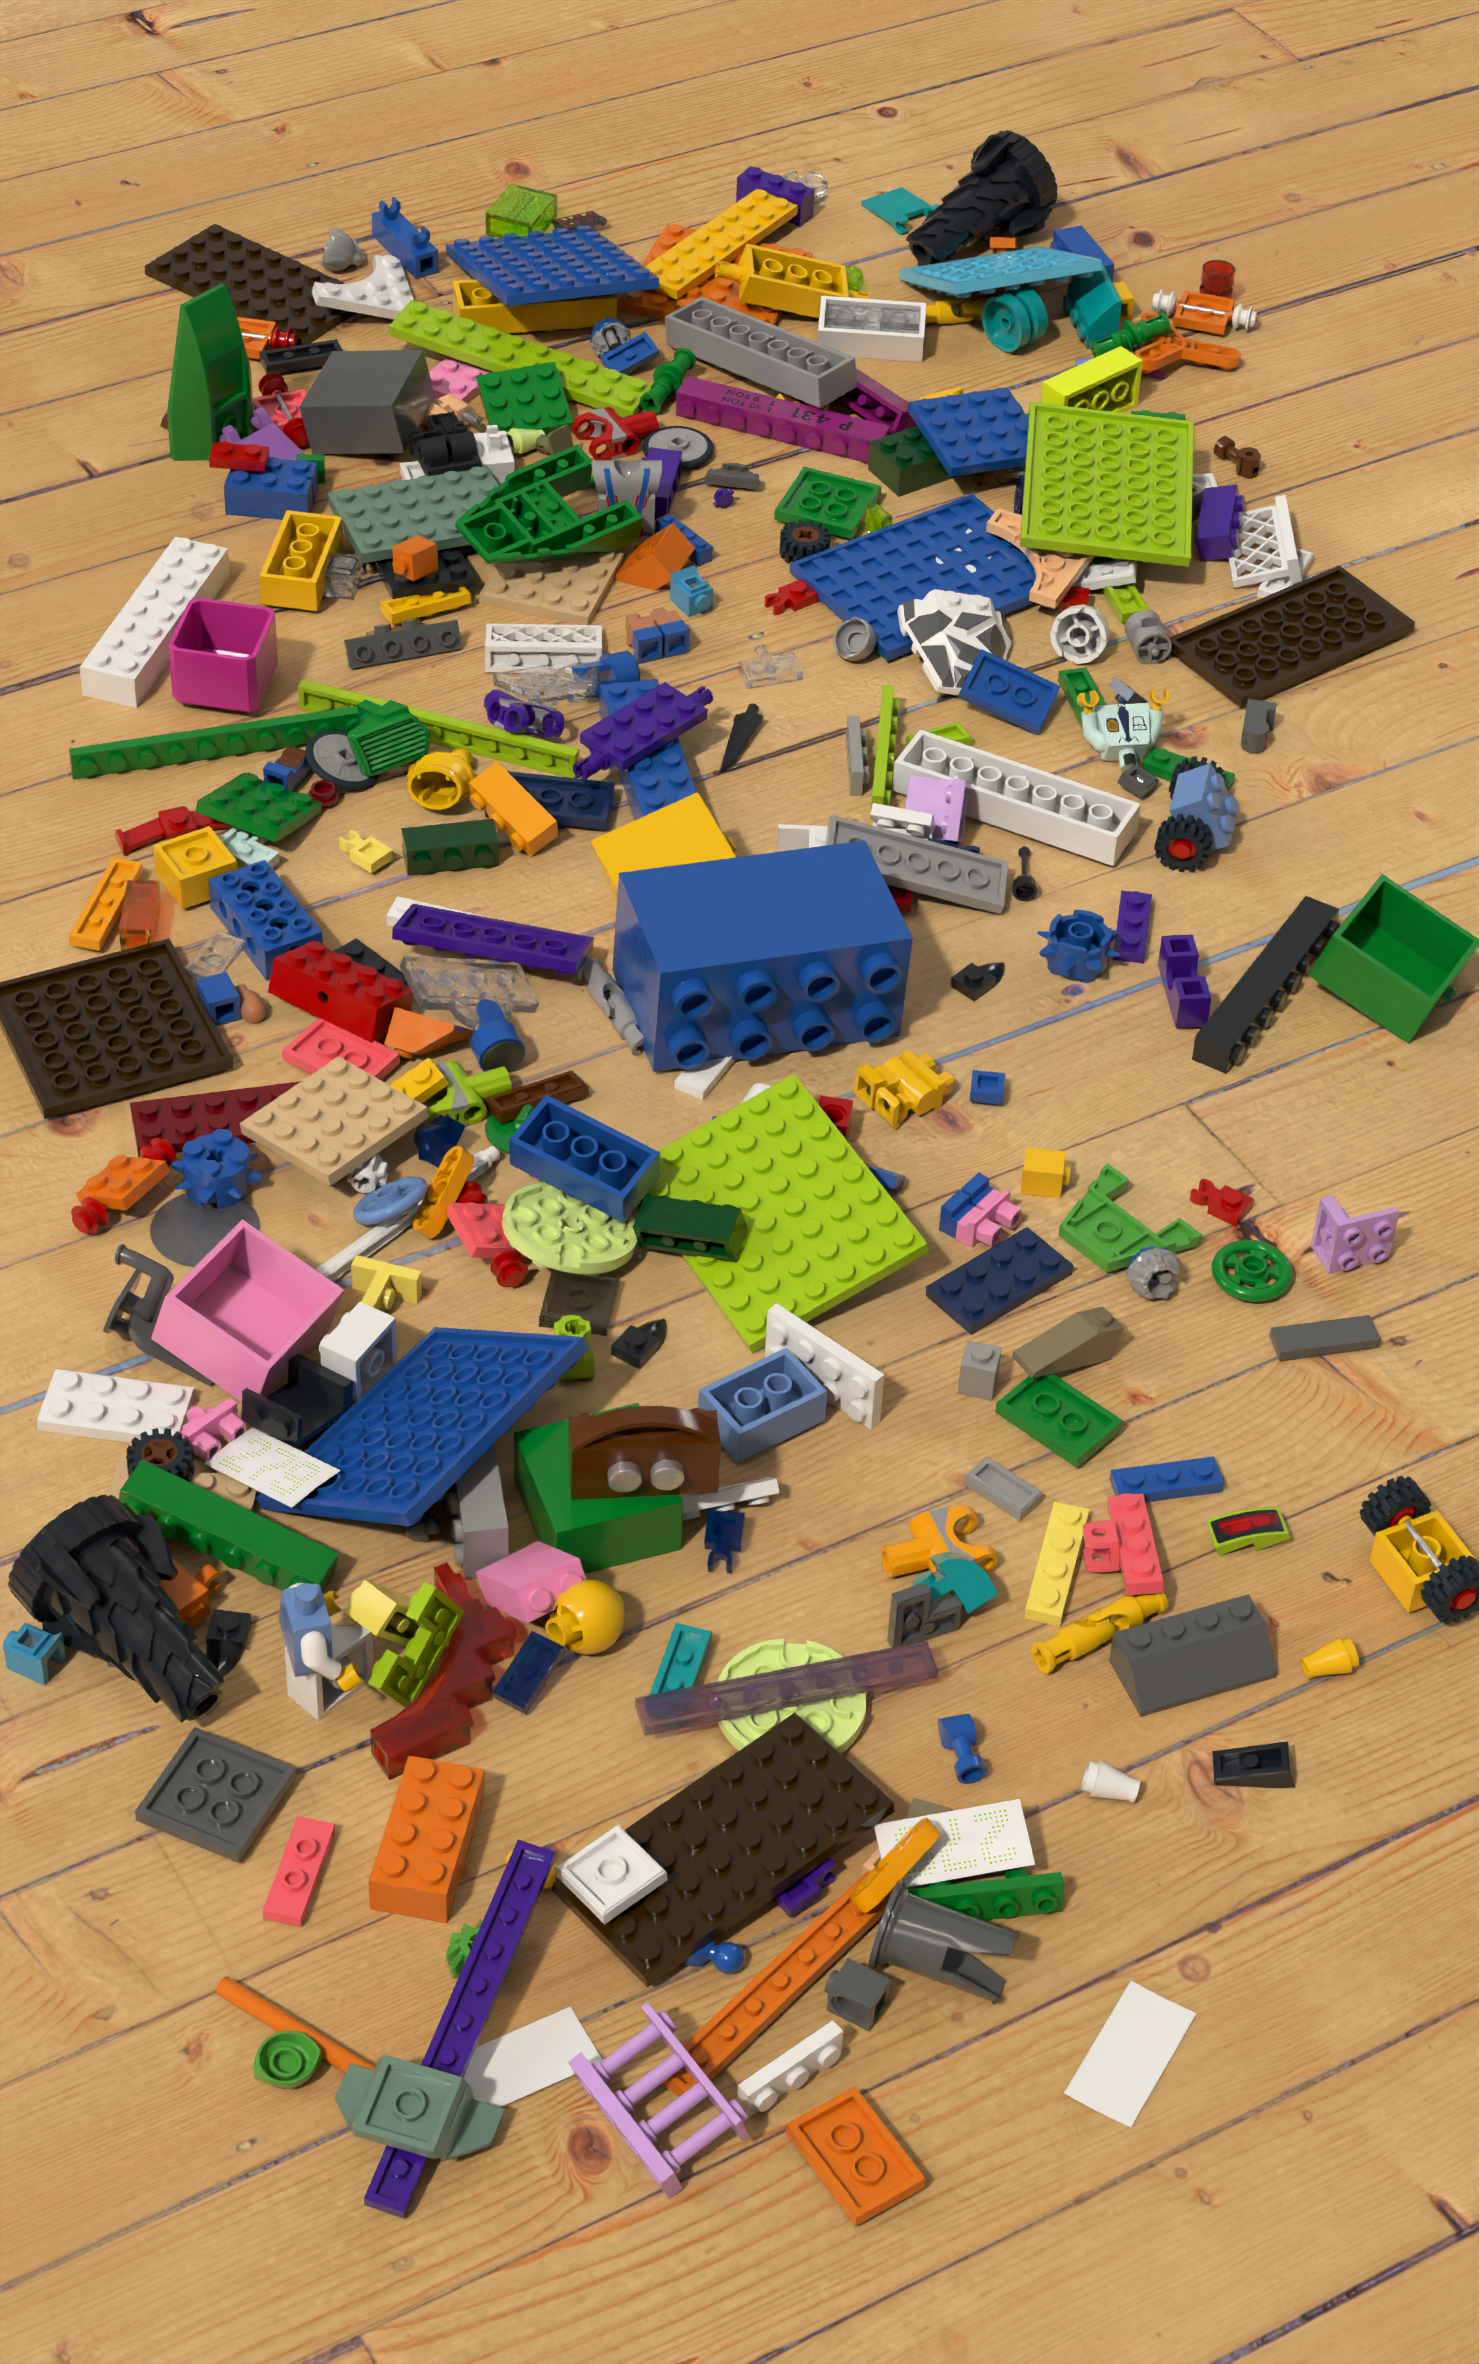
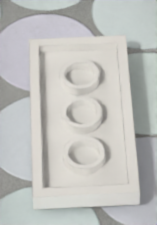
(849, 1380)
(112, 1406)

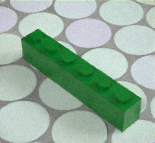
(227, 1530)

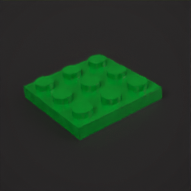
(525, 398)
(828, 499)
(259, 807)

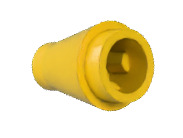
(1331, 1659)

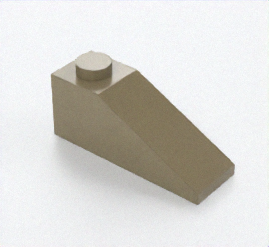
(1071, 1344)

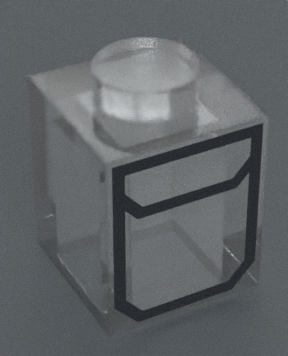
(343, 576)

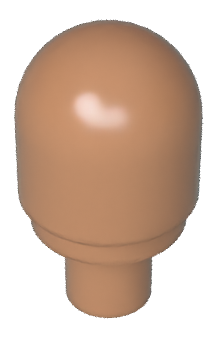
(251, 1005)

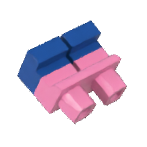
(976, 1212)

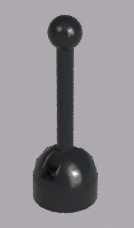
(1024, 880)

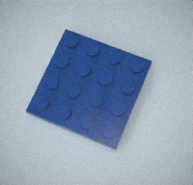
(974, 430)

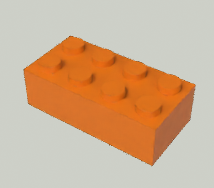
(427, 1839)

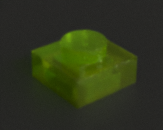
(876, 518)

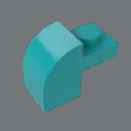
(959, 1577)

